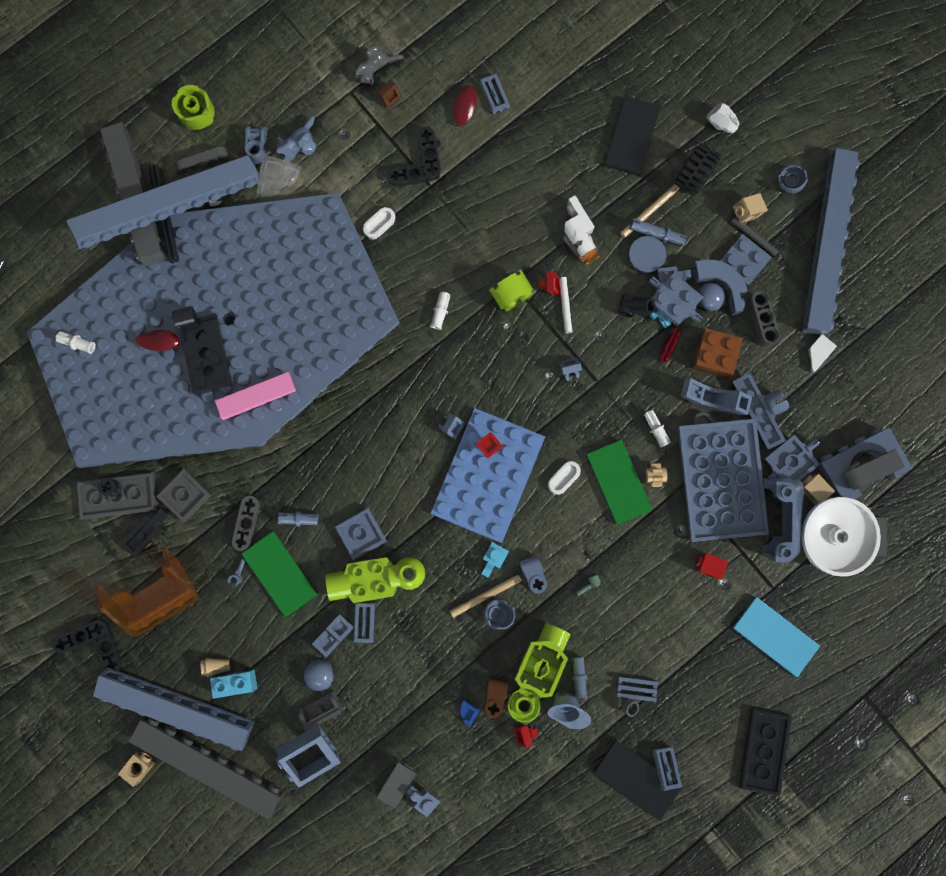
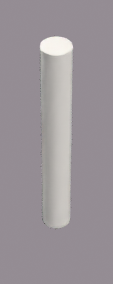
(565, 305)

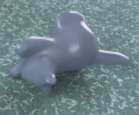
(299, 141)

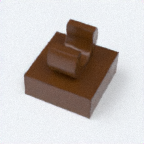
(389, 93)

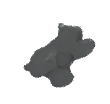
(374, 60)

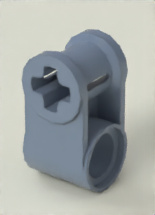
(255, 140)
(533, 570)

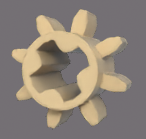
(656, 475)

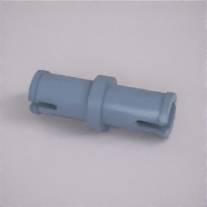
(298, 518)
(579, 677)

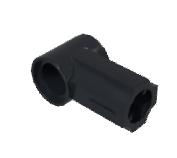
(632, 305)

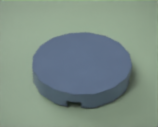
(647, 254)

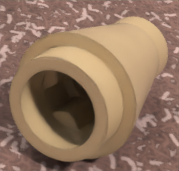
(214, 666)

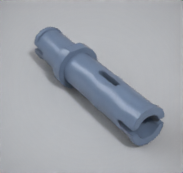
(658, 232)

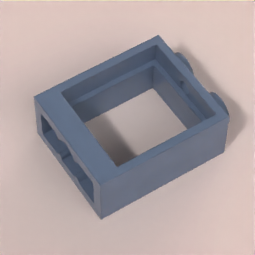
(302, 742)

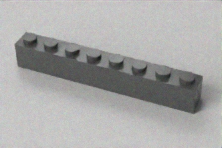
(128, 184)
(206, 767)

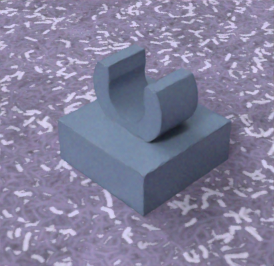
(569, 366)
(452, 426)

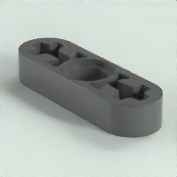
(201, 161)
(248, 538)

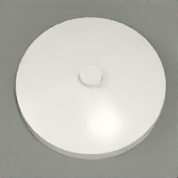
(840, 536)

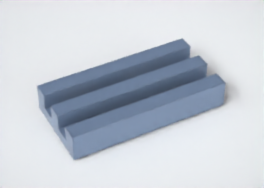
(499, 107)
(364, 622)
(633, 696)
(656, 753)

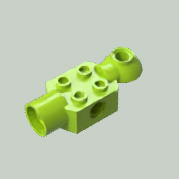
(373, 579)
(539, 672)

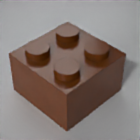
(717, 353)

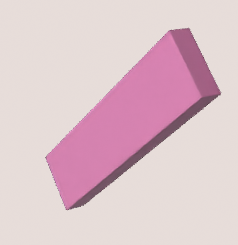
(255, 396)

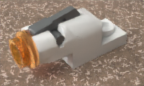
(578, 231)

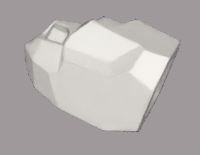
(723, 118)

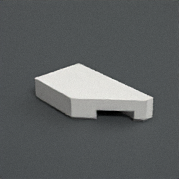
(820, 351)

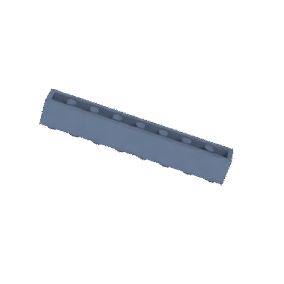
(173, 709)

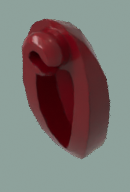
(465, 105)
(158, 340)

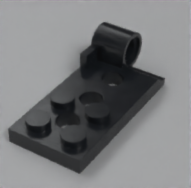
(188, 328)

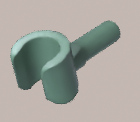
(594, 582)

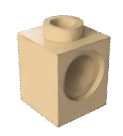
(750, 208)
(816, 488)
(129, 772)

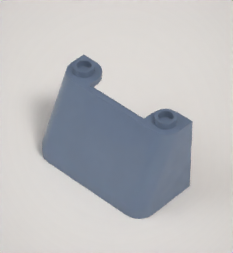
(789, 544)

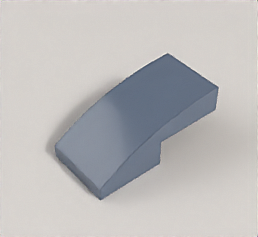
(332, 636)

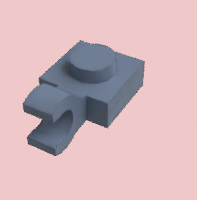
(665, 273)
(423, 801)

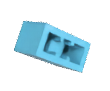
(233, 684)

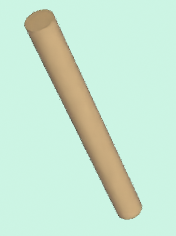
(652, 208)
(486, 595)

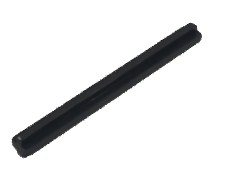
(166, 225)

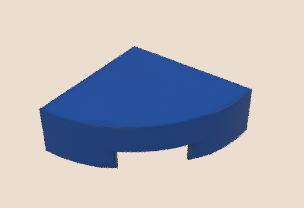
(468, 712)

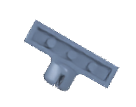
(764, 410)

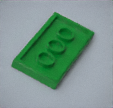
(619, 482)
(279, 574)

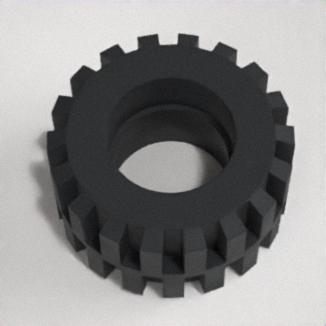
(697, 169)

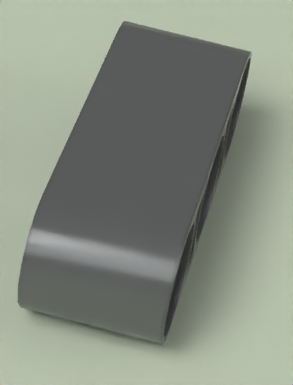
(767, 311)
(874, 469)

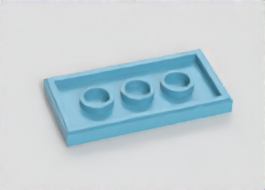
(776, 637)

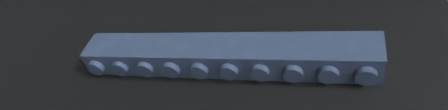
(162, 202)
(830, 242)

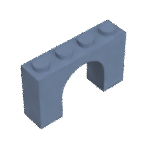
(833, 467)

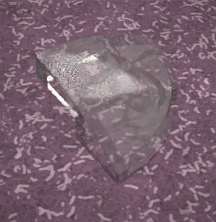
(276, 175)

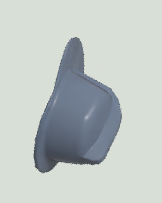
(568, 713)

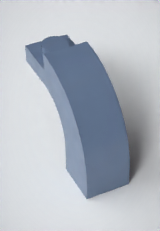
(724, 275)
(716, 399)

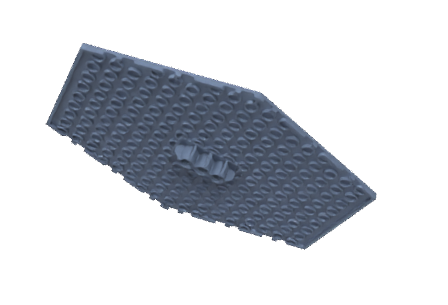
(298, 306)

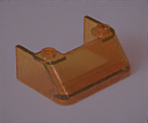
(154, 603)

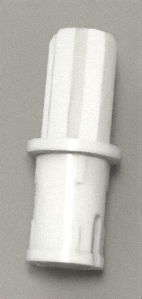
(440, 310)
(75, 342)
(657, 429)

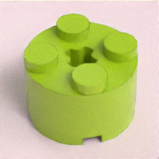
(193, 107)
(511, 290)

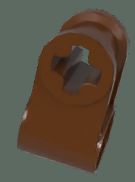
(496, 694)

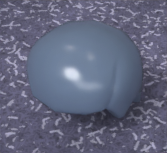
(792, 179)
(713, 296)
(499, 614)
(318, 675)

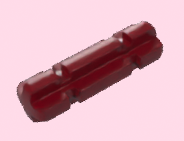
(669, 345)

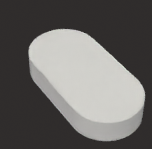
(378, 223)
(564, 477)

